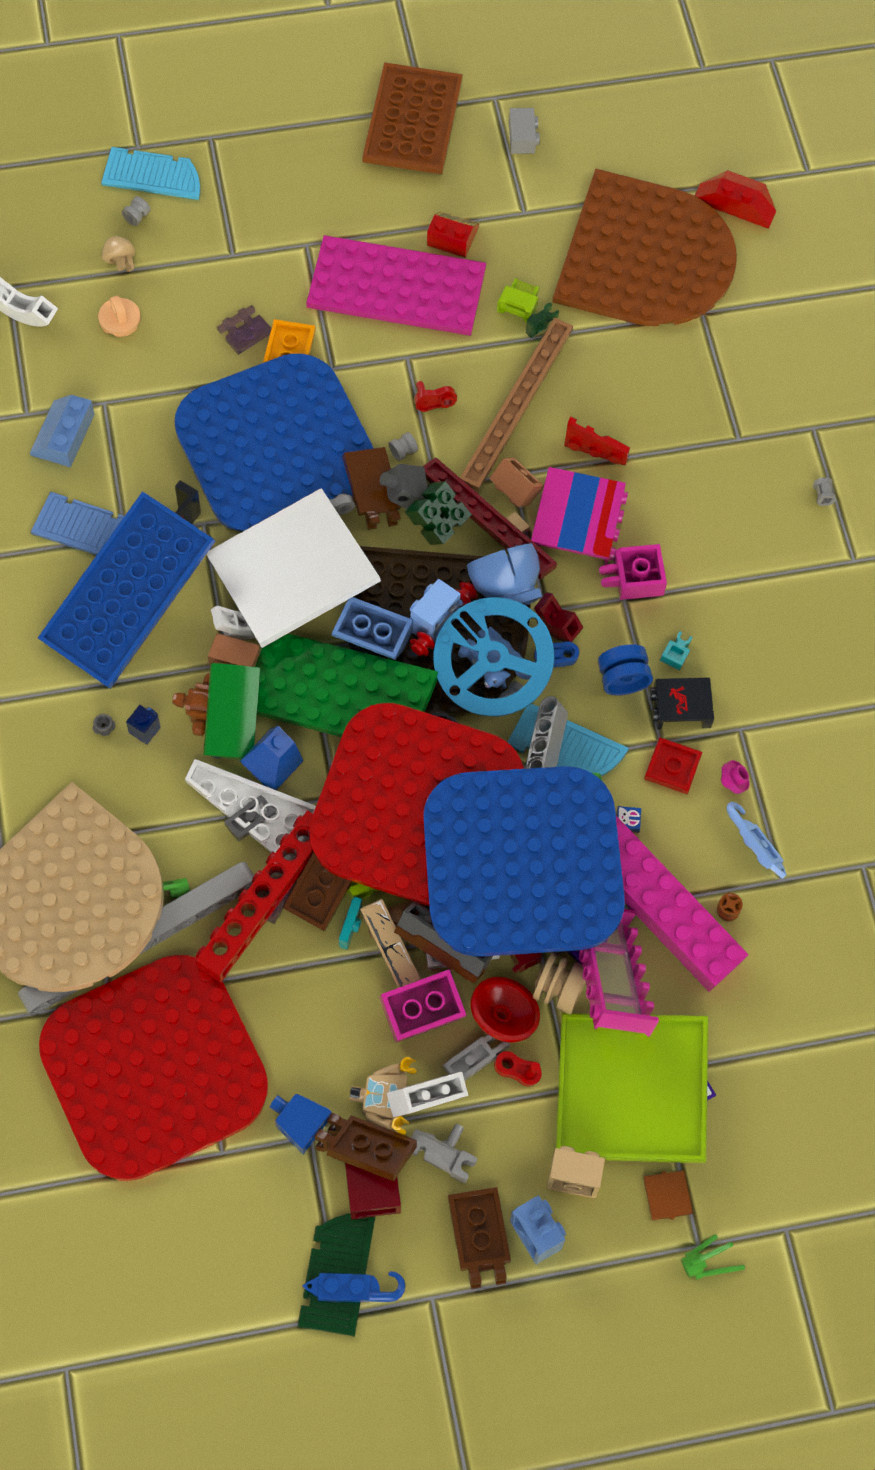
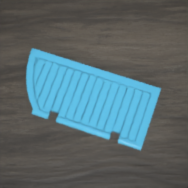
(151, 173)
(579, 745)

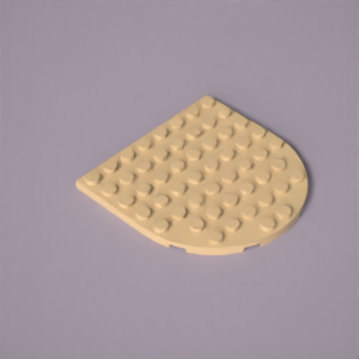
(75, 896)

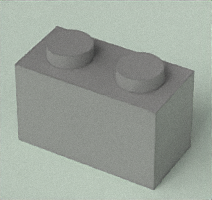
(522, 130)

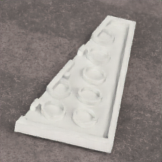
(232, 793)

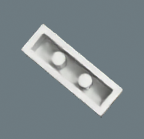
(427, 1094)

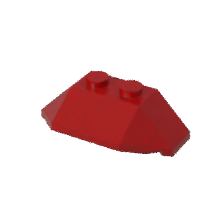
(738, 197)

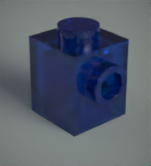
(143, 724)

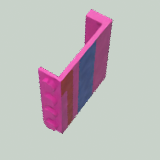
(580, 513)

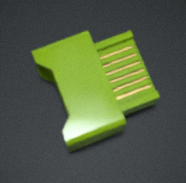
(519, 299)

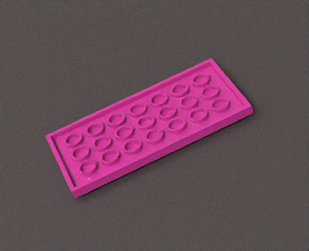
(396, 285)

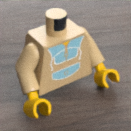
(374, 1096)

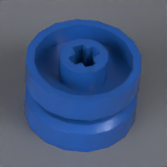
(625, 669)

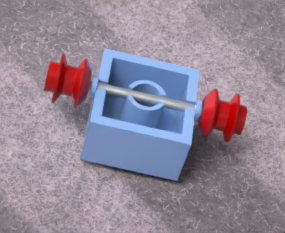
(434, 610)

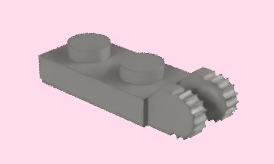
(474, 1057)

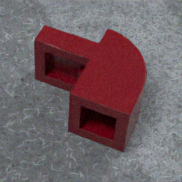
(561, 623)

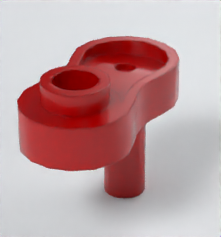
(431, 399)
(524, 1071)

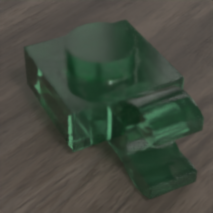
(539, 321)

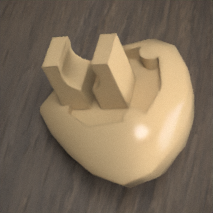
(119, 251)

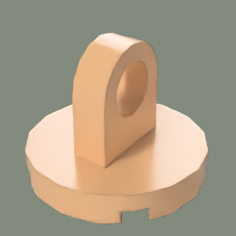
(119, 316)

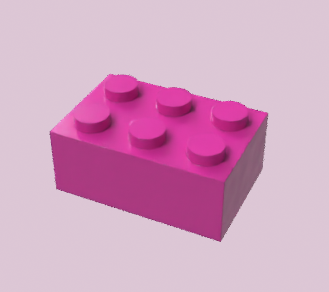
(422, 1006)

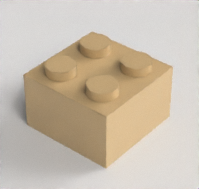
(575, 1172)

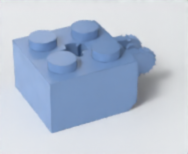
(538, 1229)

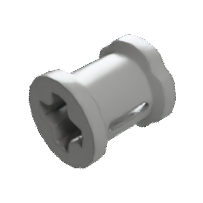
(824, 491)

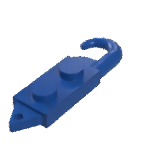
(353, 1288)

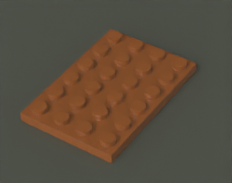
(412, 118)

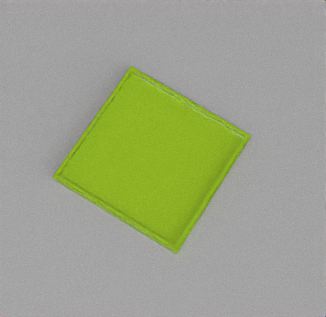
(634, 1091)

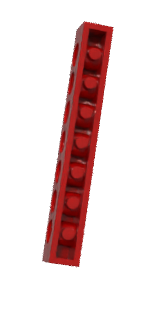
(220, 965)

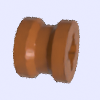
(730, 901)

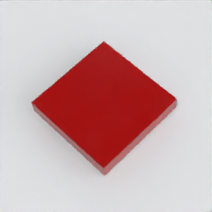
(673, 765)

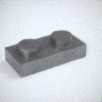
(254, 818)

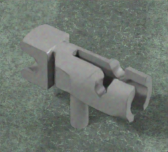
(443, 1154)

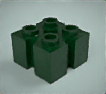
(438, 513)

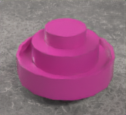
(735, 777)

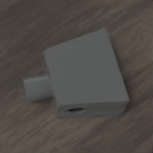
(404, 484)

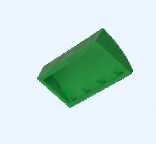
(231, 710)

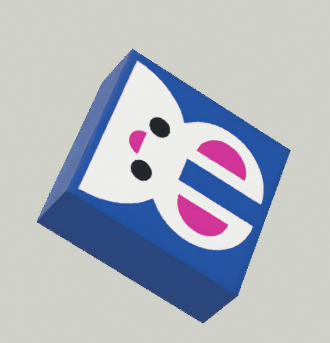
(630, 817)

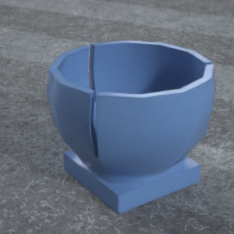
(508, 575)

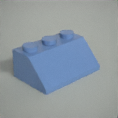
(63, 430)
(373, 628)

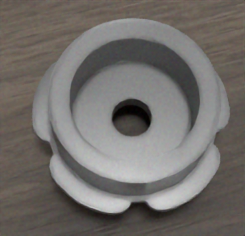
(103, 719)

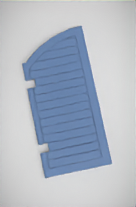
(75, 524)

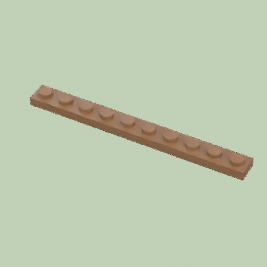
(516, 404)

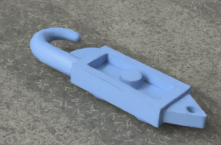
(756, 840)

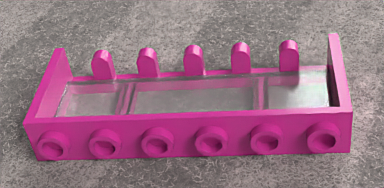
(615, 983)

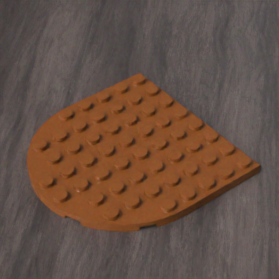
(646, 254)

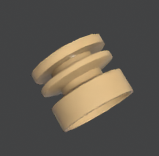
(560, 983)

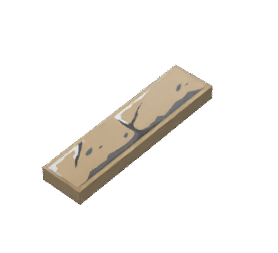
(389, 944)

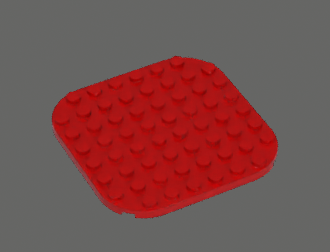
(377, 791)
(152, 1068)

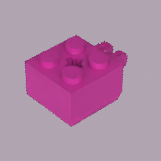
(637, 571)

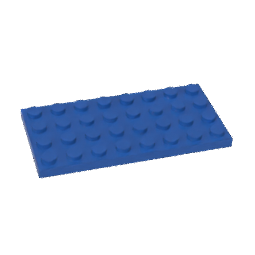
(126, 589)

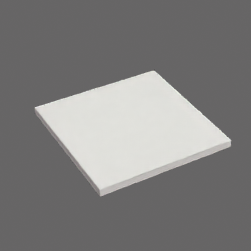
(292, 567)

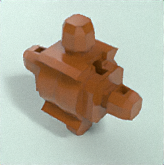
(195, 705)

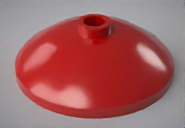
(510, 1002)

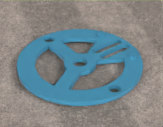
(539, 671)

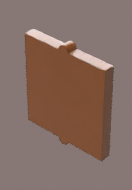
(667, 1195)

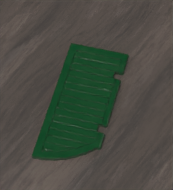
(342, 1251)

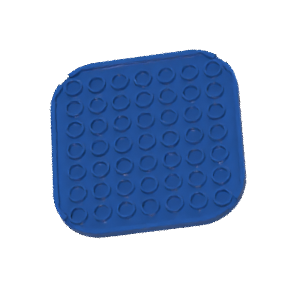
(269, 438)
(523, 861)

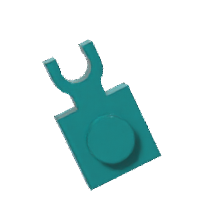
(676, 652)

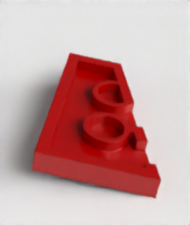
(589, 442)

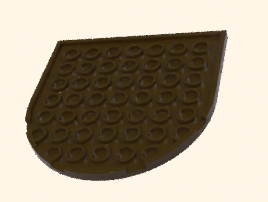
(403, 581)

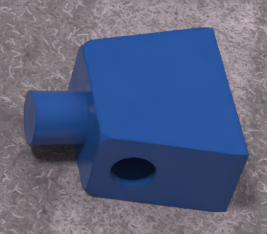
(299, 1120)

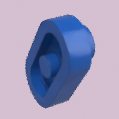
(559, 650)

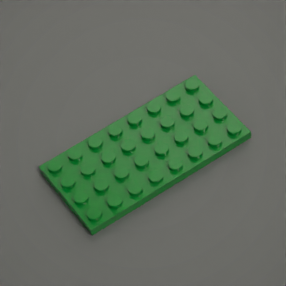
(329, 684)

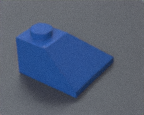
(273, 758)

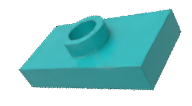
(351, 924)

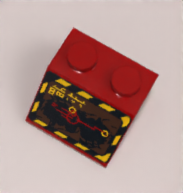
(451, 233)

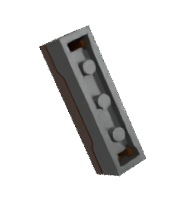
(417, 929)

